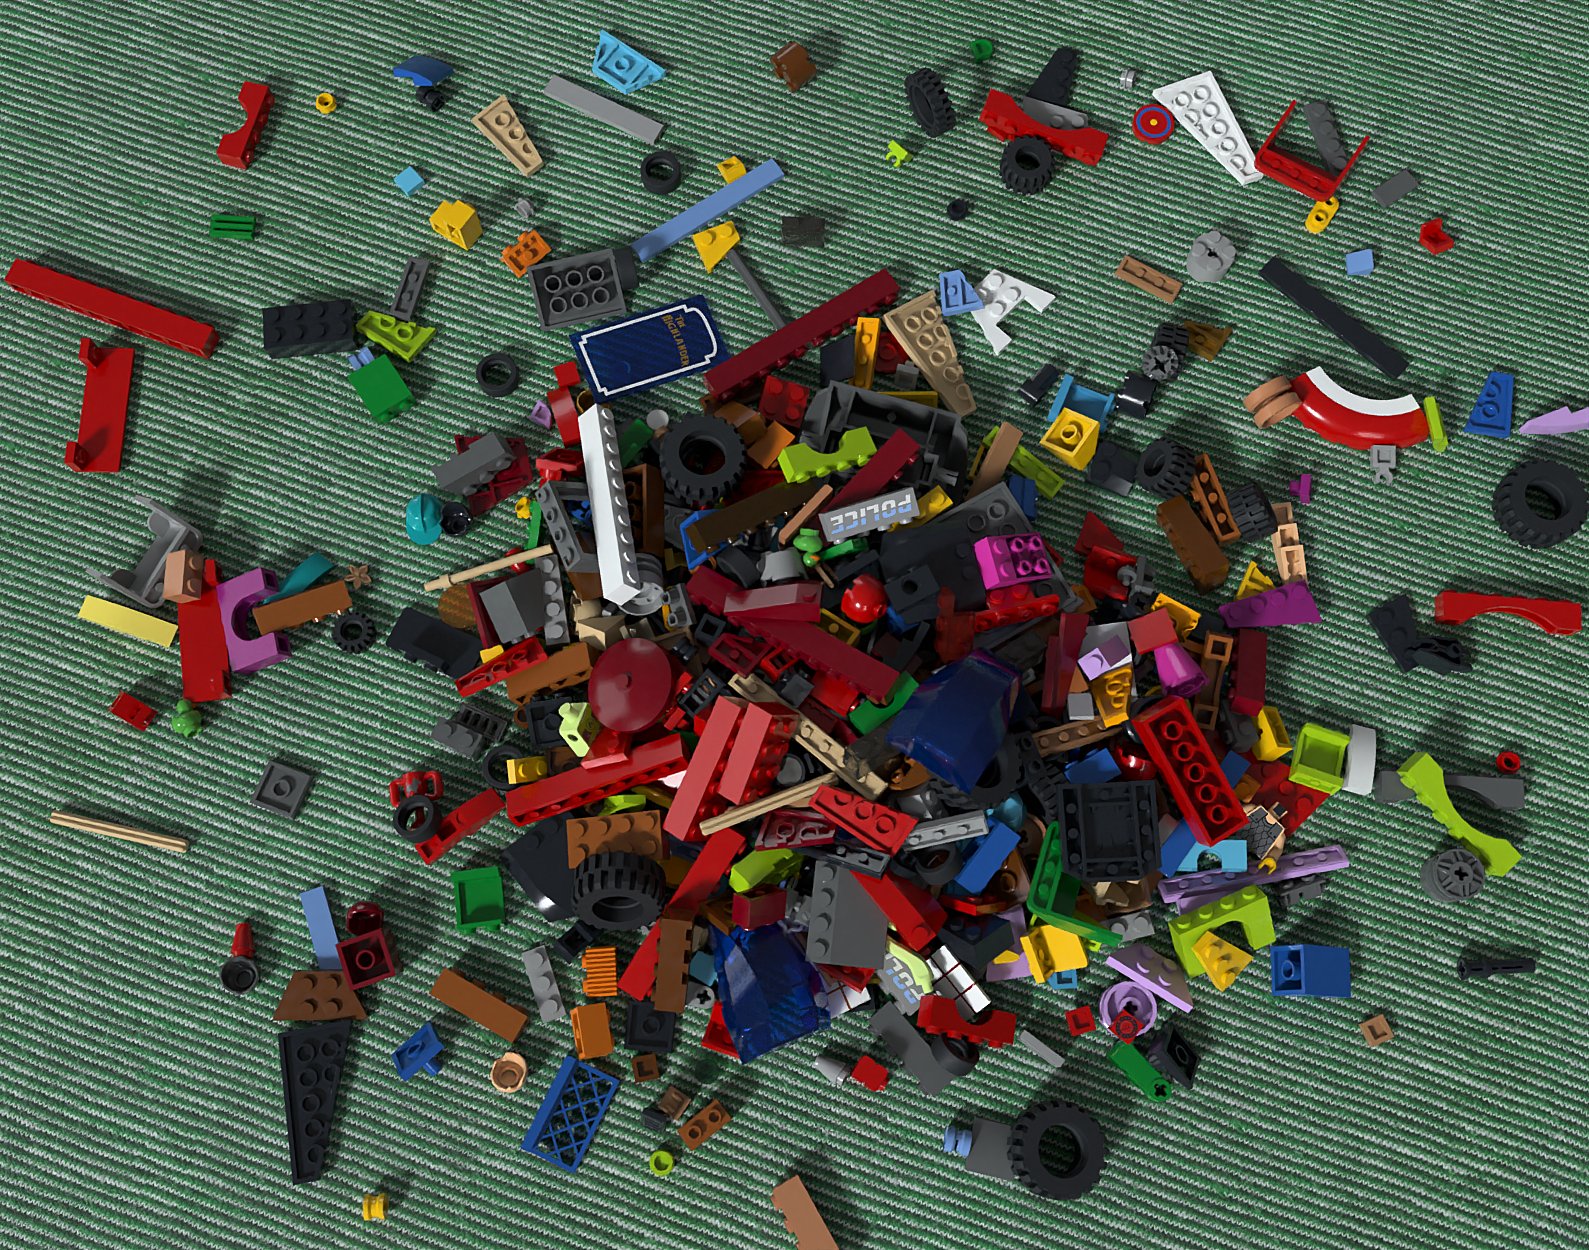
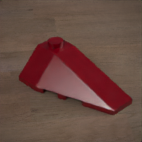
(785, 601)

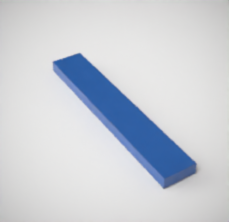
(1182, 838)

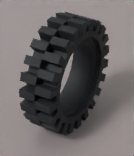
(929, 102)

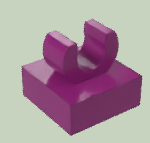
(1302, 488)

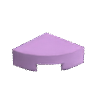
(541, 415)

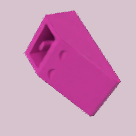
(1011, 560)

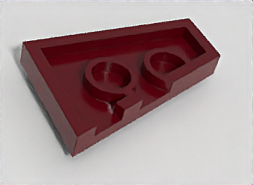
(794, 828)

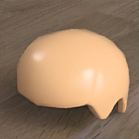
(509, 1072)

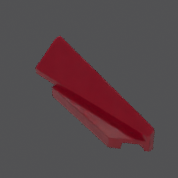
(1061, 662)

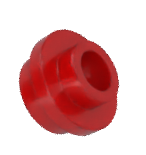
(1514, 762)

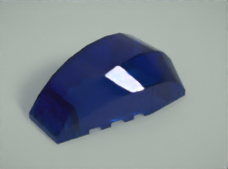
(959, 717)
(767, 990)

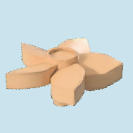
(358, 576)

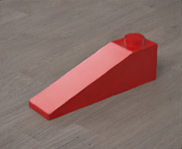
(906, 906)

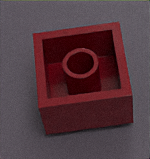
(369, 958)

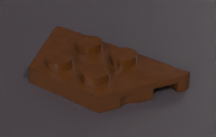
(319, 996)

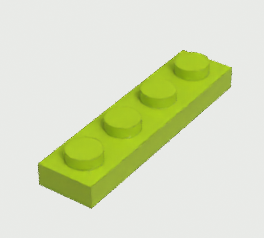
(1030, 467)

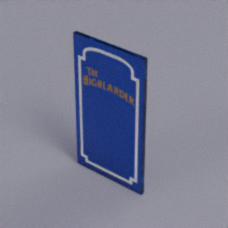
(649, 349)

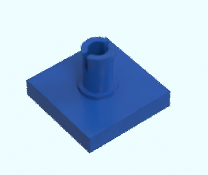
(419, 1053)

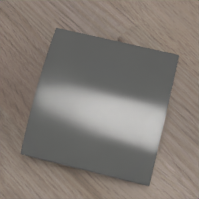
(990, 1149)

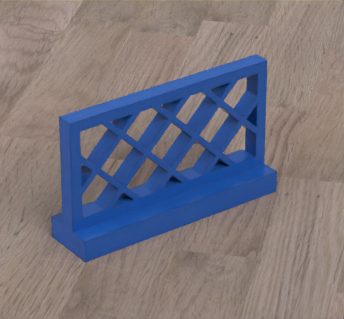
(550, 1104)

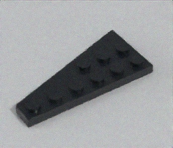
(311, 1080)

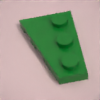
(535, 528)

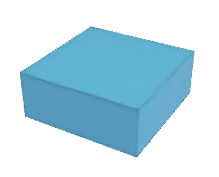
(409, 181)

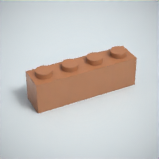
(802, 1216)

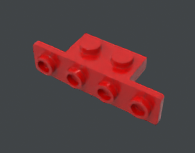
(1014, 605)

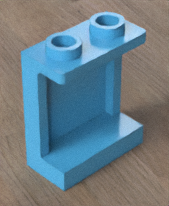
(1083, 402)

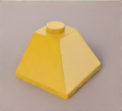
(1072, 438)

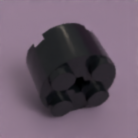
(1136, 395)

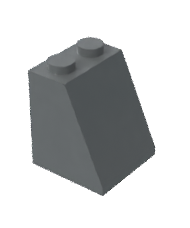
(516, 606)

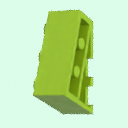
(765, 868)

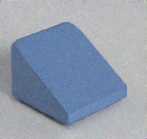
(1359, 262)

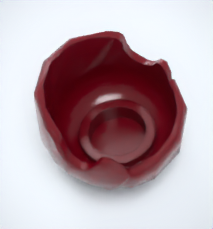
(364, 917)

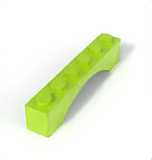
(1427, 780)

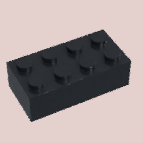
(310, 329)

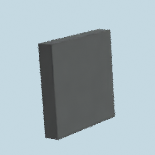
(282, 789)

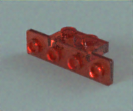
(954, 630)

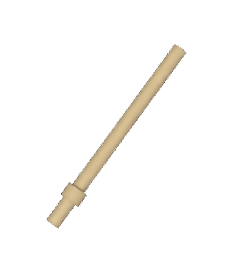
(448, 580)

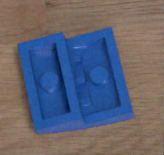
(424, 70)

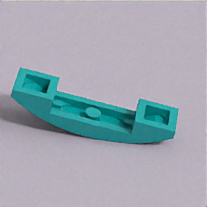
(303, 576)

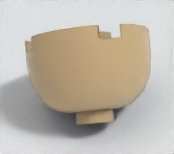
(583, 610)

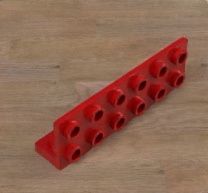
(103, 409)
(203, 642)

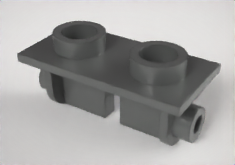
(1289, 890)

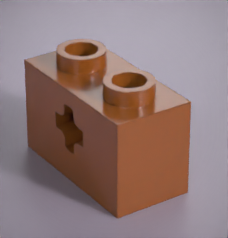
(704, 1124)

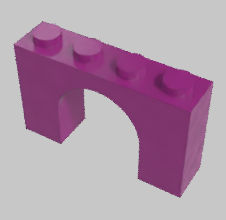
(235, 601)

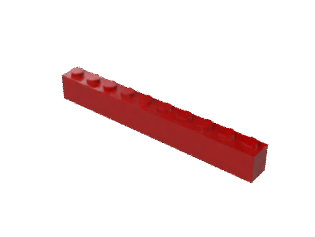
(112, 308)

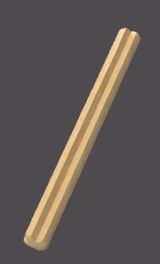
(766, 804)
(119, 831)

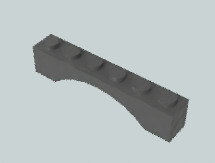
(1496, 793)

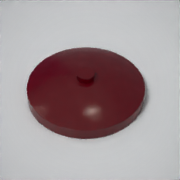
(632, 685)

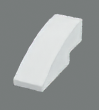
(1360, 760)

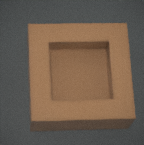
(1376, 1030)

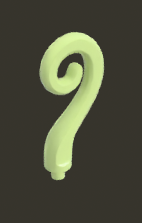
(919, 967)

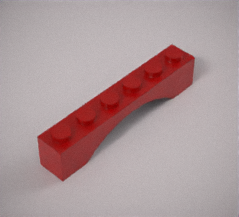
(1004, 113)
(1554, 617)

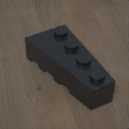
(975, 937)

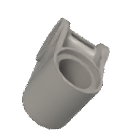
(693, 993)

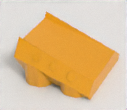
(1183, 617)

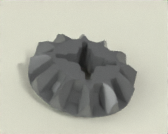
(1161, 353)

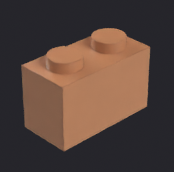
(183, 576)

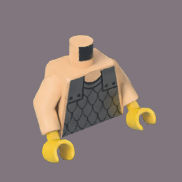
(1264, 833)

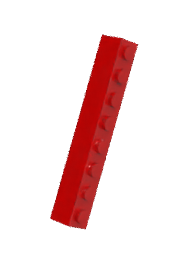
(583, 786)
(695, 887)

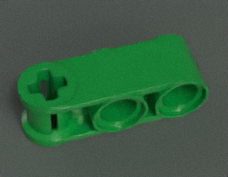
(1139, 1071)

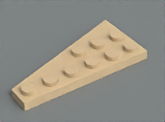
(929, 345)

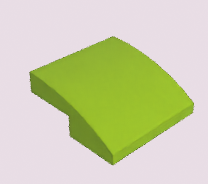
(1435, 424)

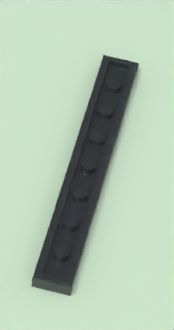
(1333, 319)

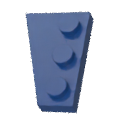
(1493, 407)

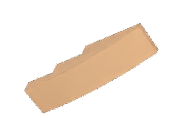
(1286, 546)

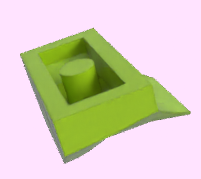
(623, 804)

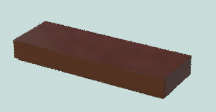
(746, 397)

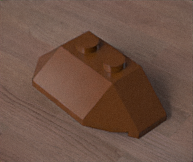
(586, 584)

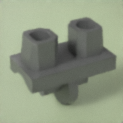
(1136, 577)
(681, 606)

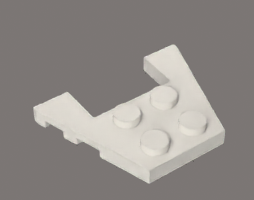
(1001, 296)

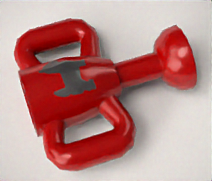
(416, 784)

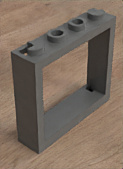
(550, 501)

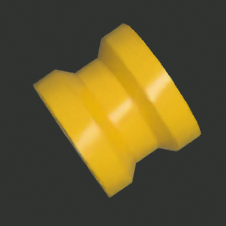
(375, 1206)

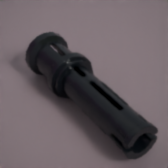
(1485, 968)

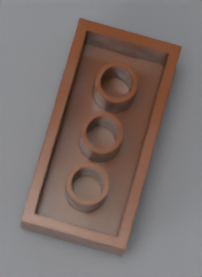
(628, 832)

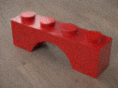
(238, 147)
(941, 1015)

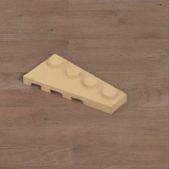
(504, 130)

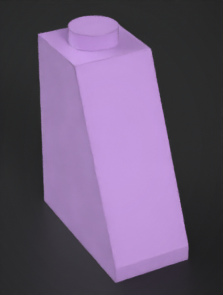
(1103, 657)

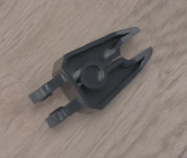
(1441, 654)

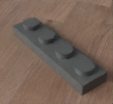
(1326, 137)

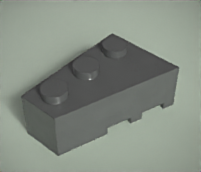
(475, 466)

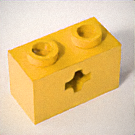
(1272, 735)

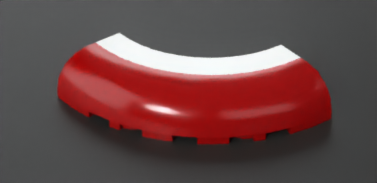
(1355, 419)

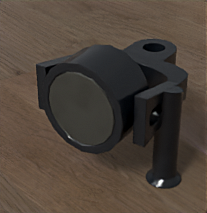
(798, 769)

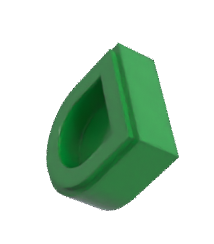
(981, 49)

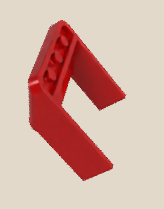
(1297, 172)

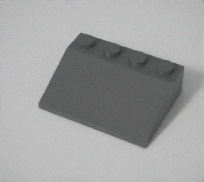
(576, 289)
(844, 921)

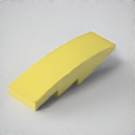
(128, 621)

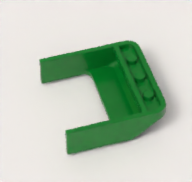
(1055, 894)

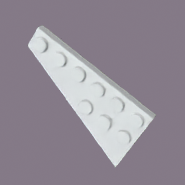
(1207, 116)

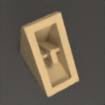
(601, 631)

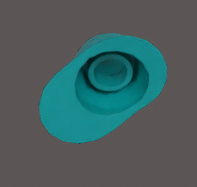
(423, 519)

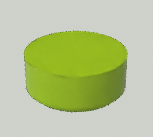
(661, 1162)

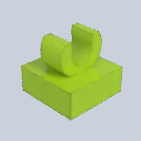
(900, 152)

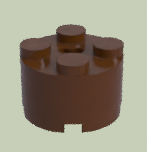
(793, 66)

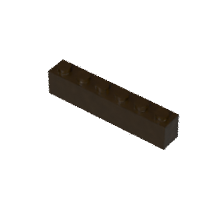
(749, 514)

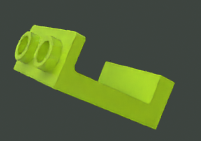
(1318, 758)

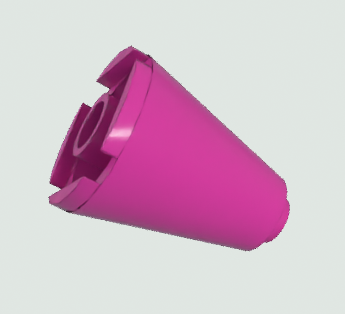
(1178, 671)

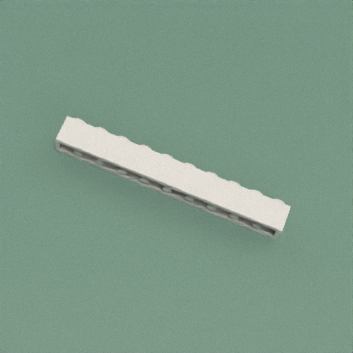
(608, 505)

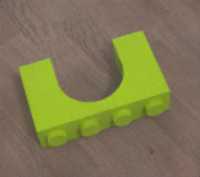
(1246, 906)

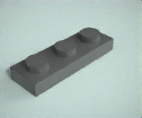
(410, 288)

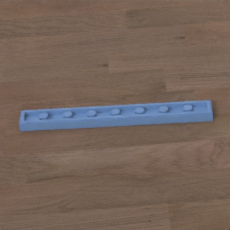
(707, 210)

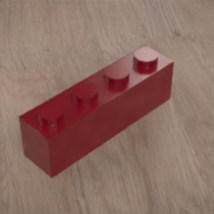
(1247, 672)

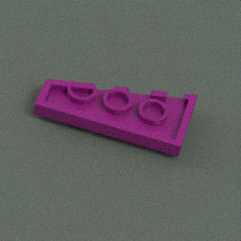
(1275, 607)

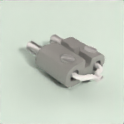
(797, 909)

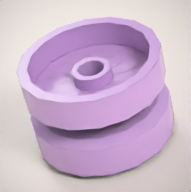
(1130, 994)

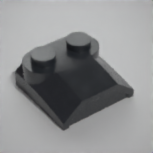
(1112, 469)
(1174, 1055)

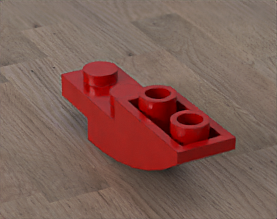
(460, 823)

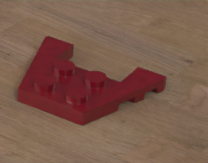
(505, 482)

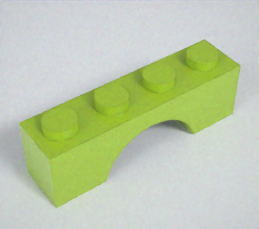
(802, 462)

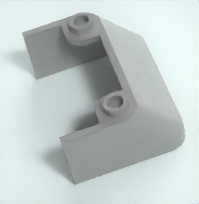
(147, 580)

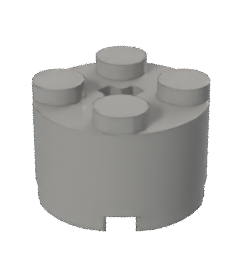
(1210, 257)
(781, 567)

